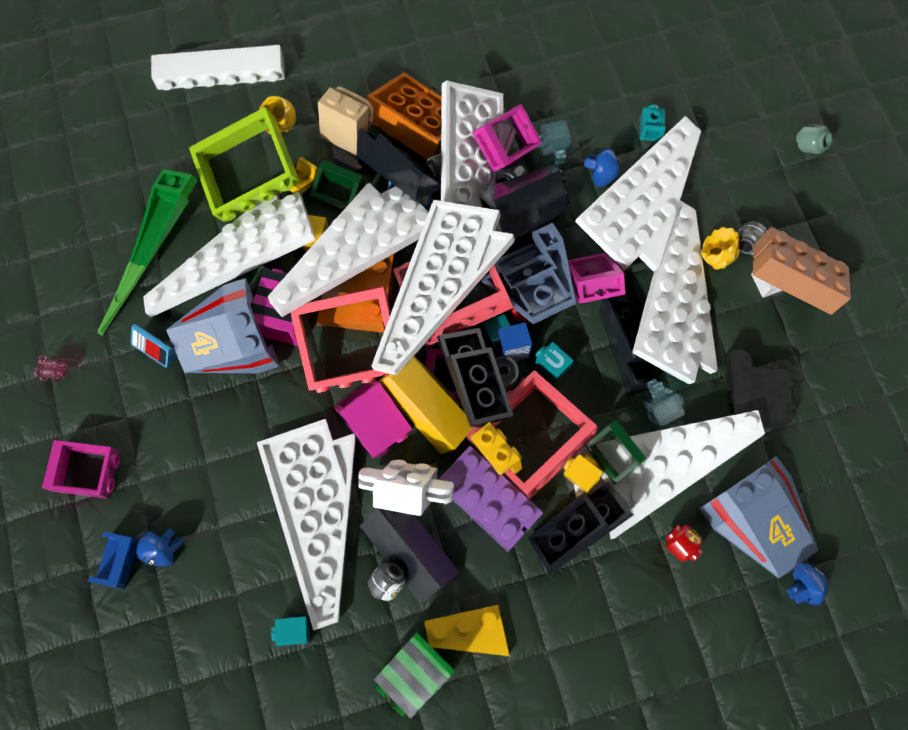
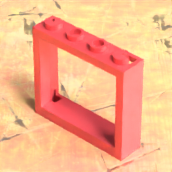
(326, 303)
(471, 314)
(587, 432)

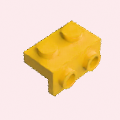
(496, 450)

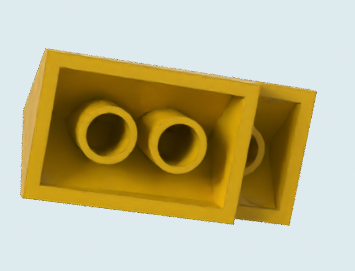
(428, 405)

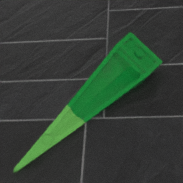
(164, 207)

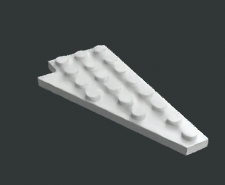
(462, 160)
(640, 207)
(357, 239)
(247, 243)
(448, 262)
(676, 315)
(674, 460)
(312, 497)

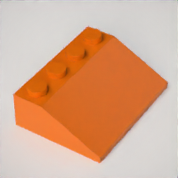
(409, 114)
(364, 314)

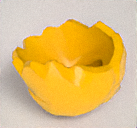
(283, 112)
(721, 248)

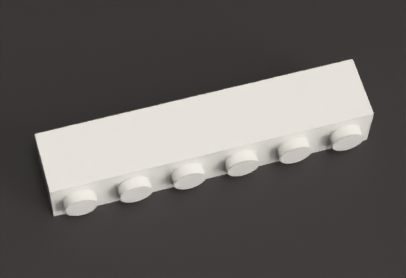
(217, 67)

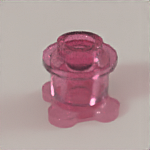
(50, 369)

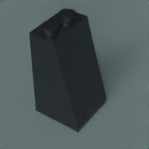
(527, 200)

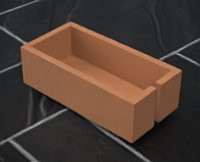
(801, 270)

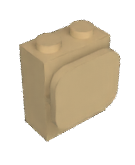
(342, 116)

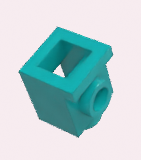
(652, 123)

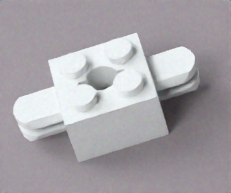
(405, 487)

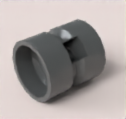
(508, 370)

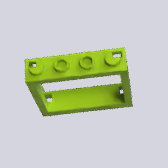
(226, 140)

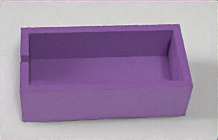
(490, 499)

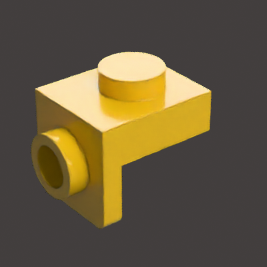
(306, 173)

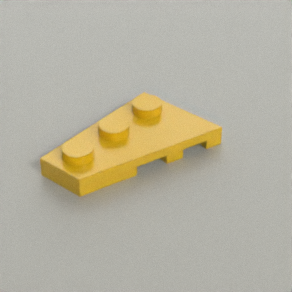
(469, 631)

